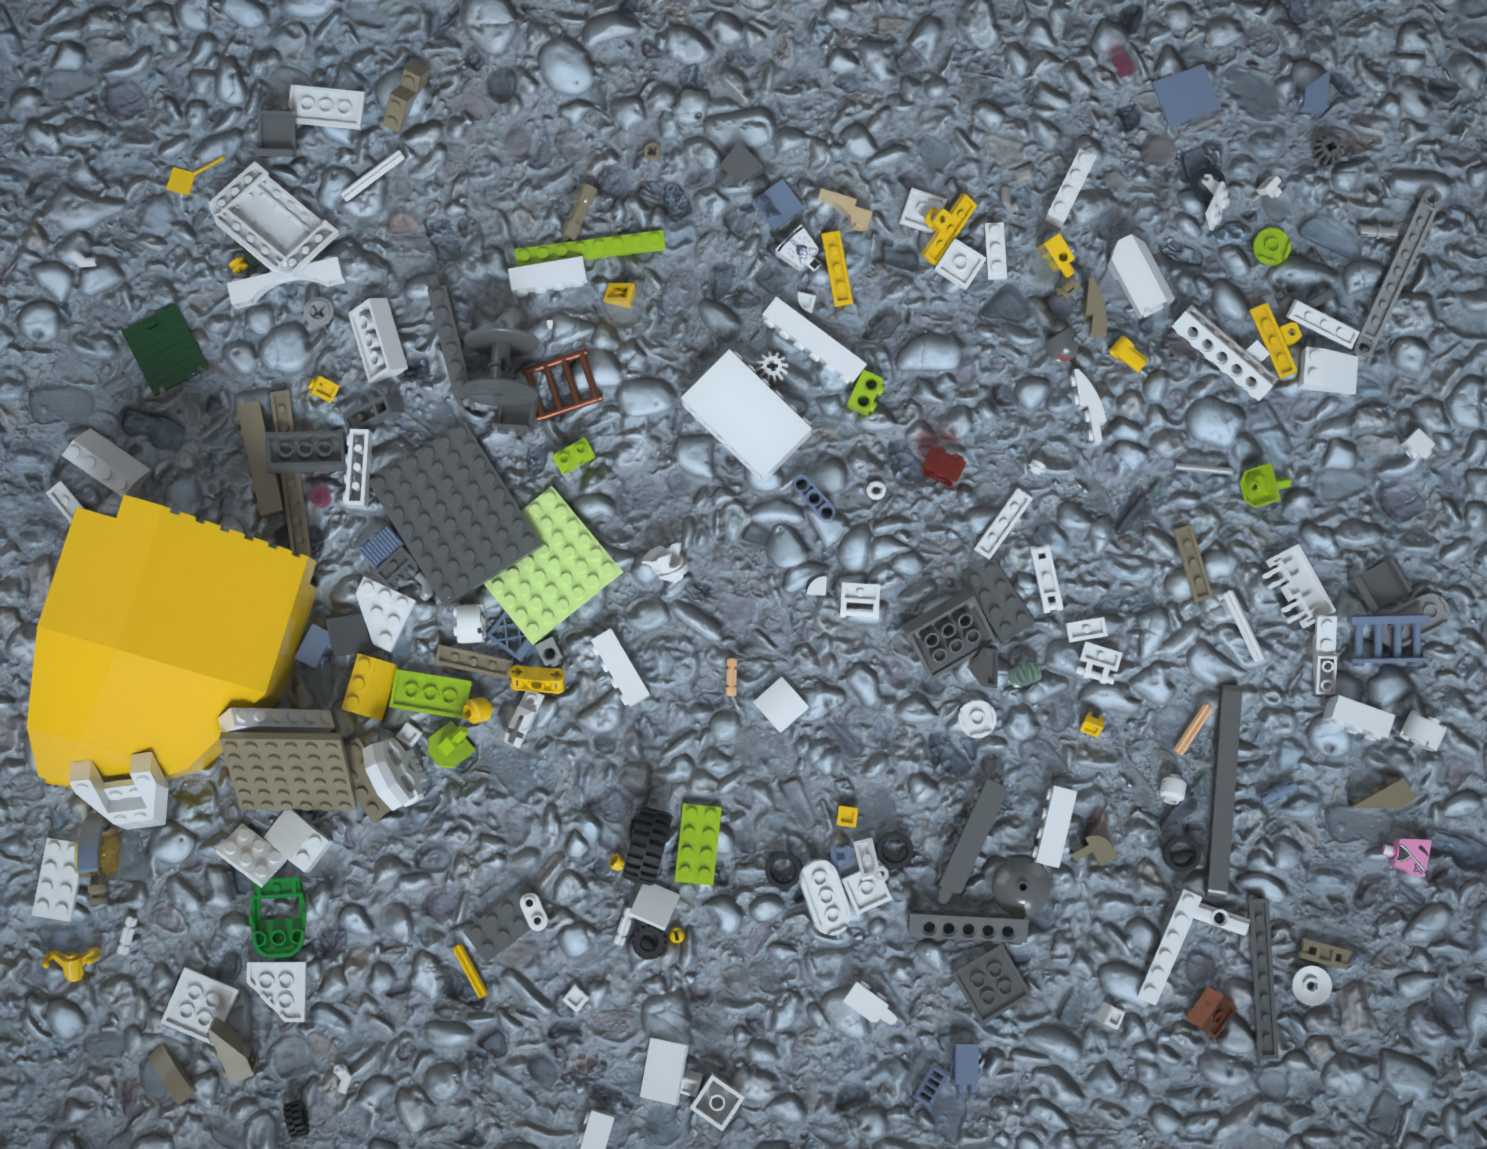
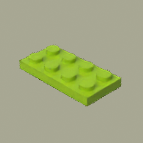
(430, 694)
(698, 844)

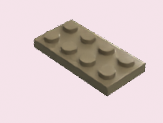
(363, 788)

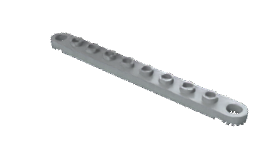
(1397, 273)

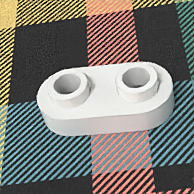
(534, 911)

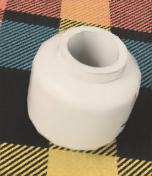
(1173, 789)

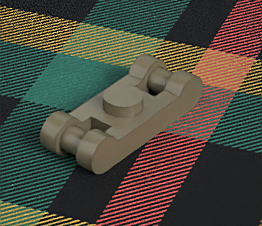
(1324, 954)

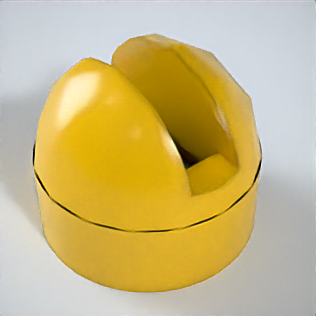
(617, 862)
(681, 934)

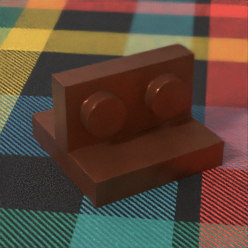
(1211, 1012)

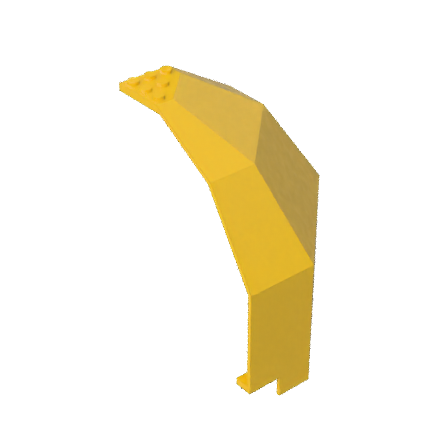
(157, 637)

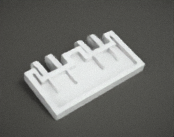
(1301, 585)

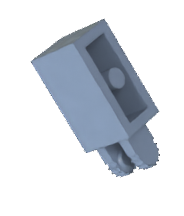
(965, 1067)

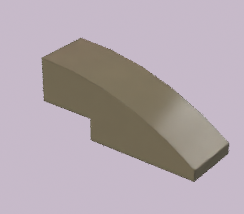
(1095, 310)
(172, 1074)

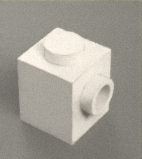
(1418, 445)

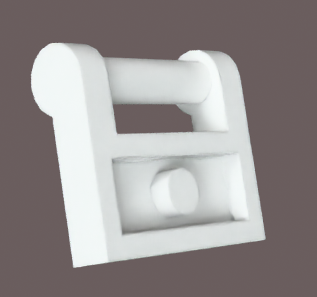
(860, 594)

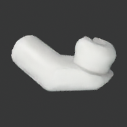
(77, 257)
(344, 1076)

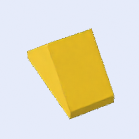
(620, 294)

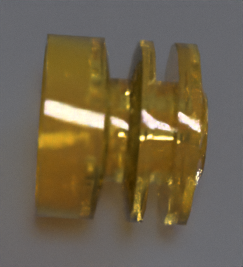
(109, 860)

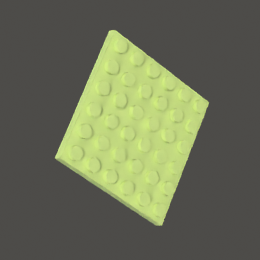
(556, 577)

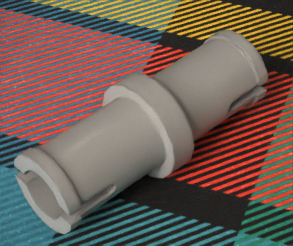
(1377, 231)

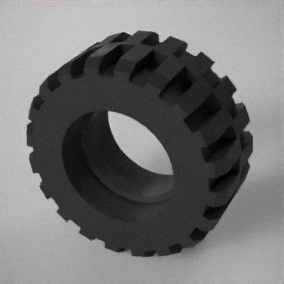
(647, 845)

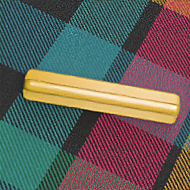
(470, 970)

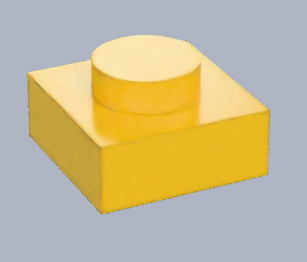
(847, 816)

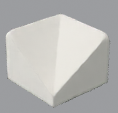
(1258, 351)

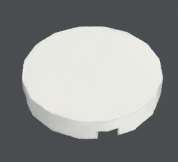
(977, 718)

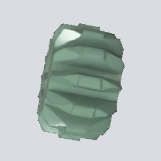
(1025, 674)

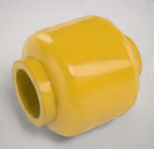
(478, 710)

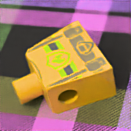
(1056, 248)

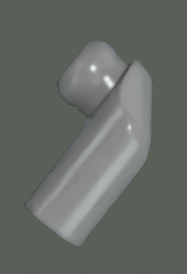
(1006, 201)
(426, 589)

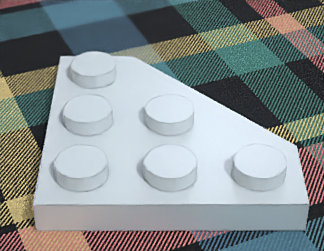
(383, 612)
(281, 987)

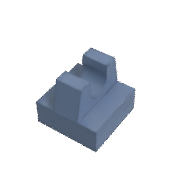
(840, 855)

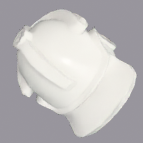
(667, 562)

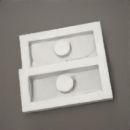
(781, 704)

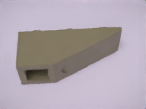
(1392, 795)

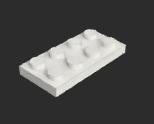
(327, 106)
(57, 881)

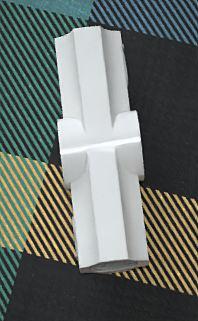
(1230, 921)

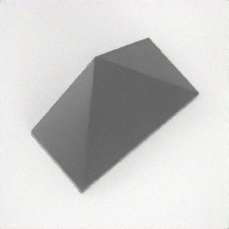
(986, 667)

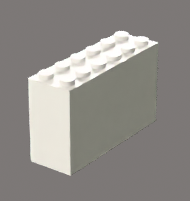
(746, 415)

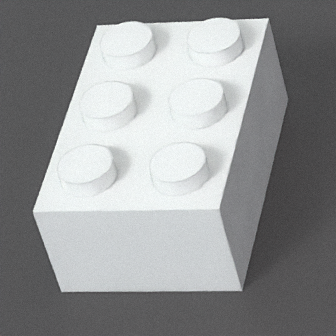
(1358, 718)

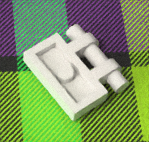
(1100, 657)

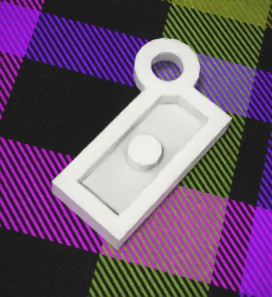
(868, 860)

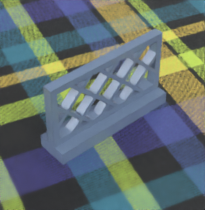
(525, 648)

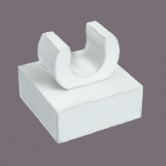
(1269, 187)

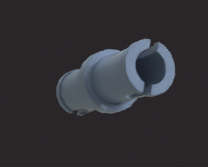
(1277, 792)

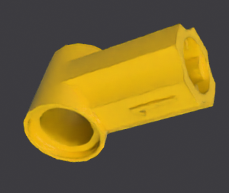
(1124, 351)

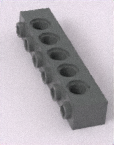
(939, 918)

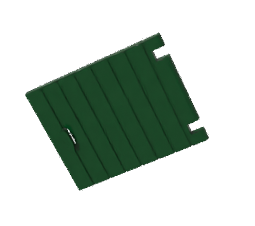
(166, 351)

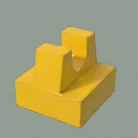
(1092, 725)

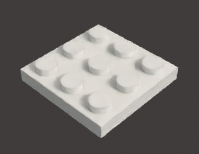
(197, 1002)

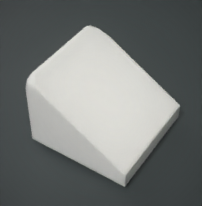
(1110, 1015)
(691, 1083)

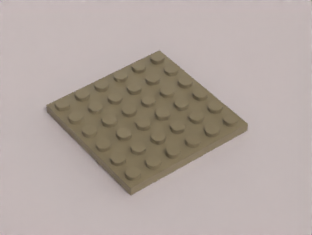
(289, 771)

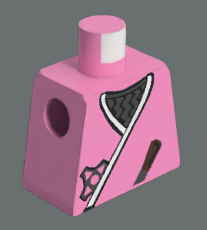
(1409, 855)

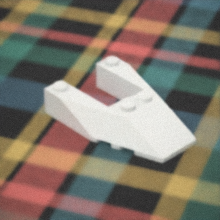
(128, 802)

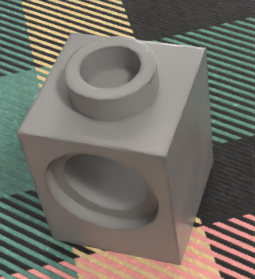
(546, 645)

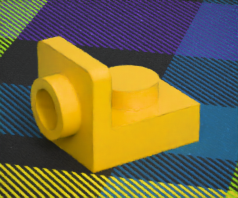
(322, 388)

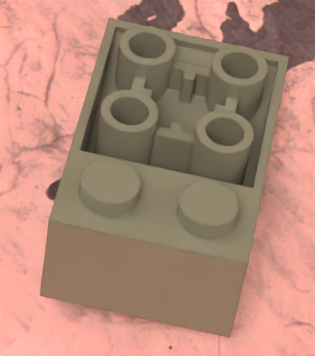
(233, 1051)

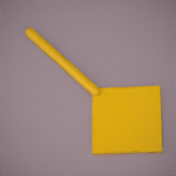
(182, 180)

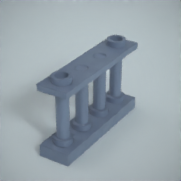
(1397, 622)

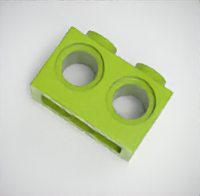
(861, 391)
(573, 456)

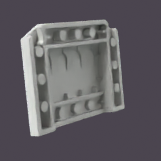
(270, 222)

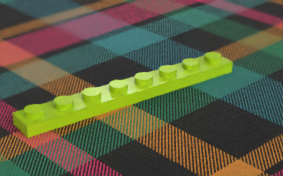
(592, 248)

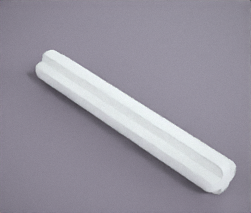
(372, 175)
(1243, 626)

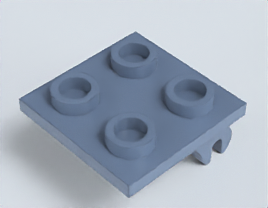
(778, 204)

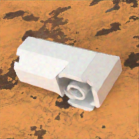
(1139, 276)

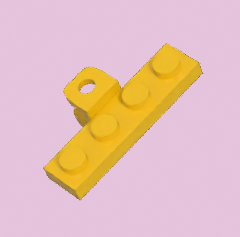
(946, 226)
(1276, 339)

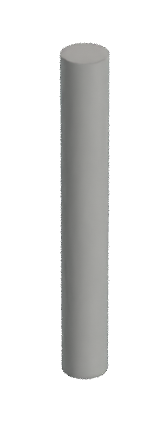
(1203, 468)

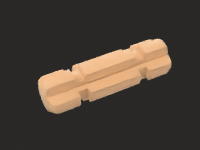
(731, 677)

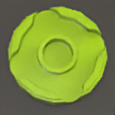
(1271, 246)

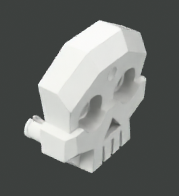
(394, 773)

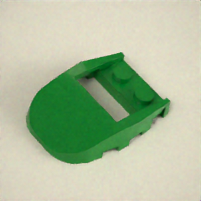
(278, 936)

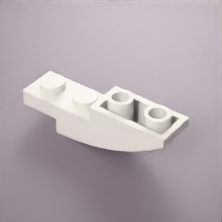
(1087, 398)
(1324, 654)

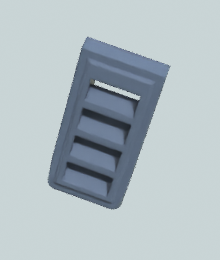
(937, 1089)

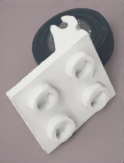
(1210, 185)

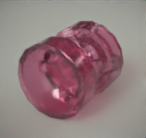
(1123, 65)
(320, 500)

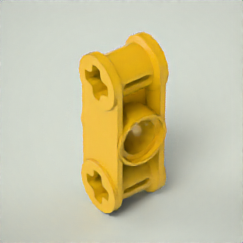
(537, 679)

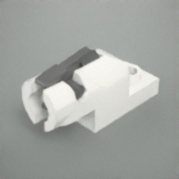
(523, 718)

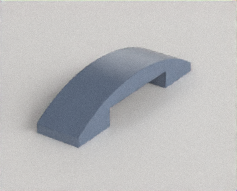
(89, 843)

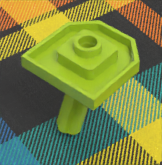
(1261, 486)
(449, 746)

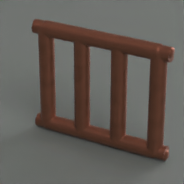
(564, 361)

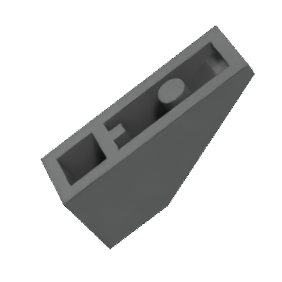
(375, 412)

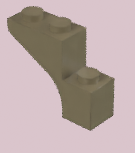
(403, 97)

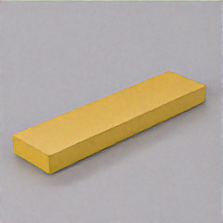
(837, 268)

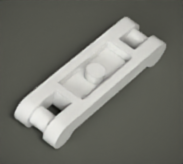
(1046, 578)

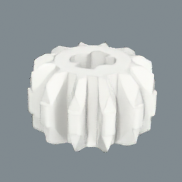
(766, 372)

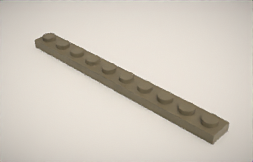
(292, 482)

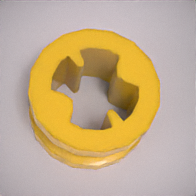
(238, 265)

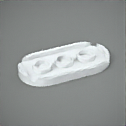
(825, 897)

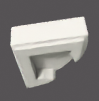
(806, 301)
(818, 586)

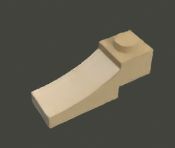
(858, 217)

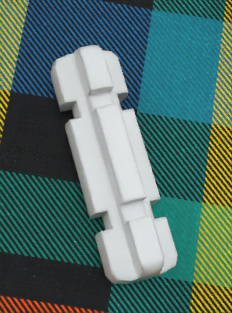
(623, 927)
(127, 935)

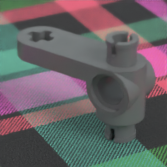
(1287, 300)

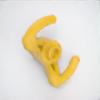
(72, 962)

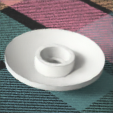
(1321, 985)

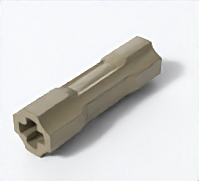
(584, 200)

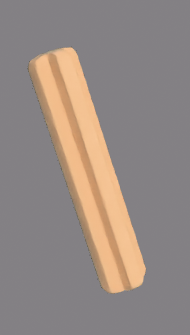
(1193, 729)

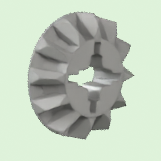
(318, 302)

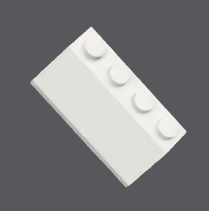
(377, 339)
(107, 463)

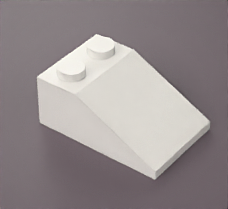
(1327, 371)
(298, 840)

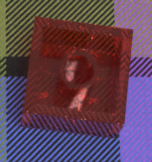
(943, 466)

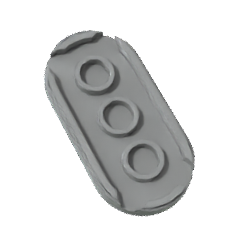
(1427, 603)

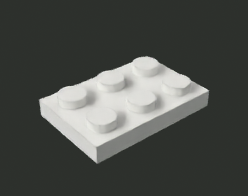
(251, 855)

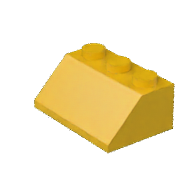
(369, 687)

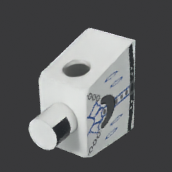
(799, 250)

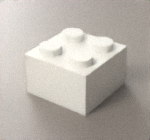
(717, 1101)

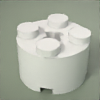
(470, 623)
(1422, 731)

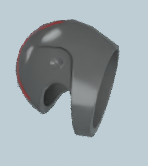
(1061, 346)

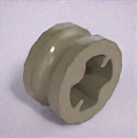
(646, 152)

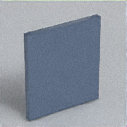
(1186, 95)

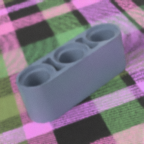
(811, 489)

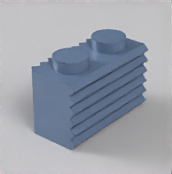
(381, 546)

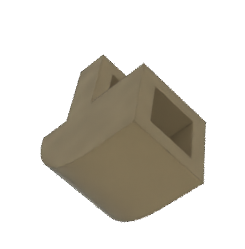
(1099, 848)

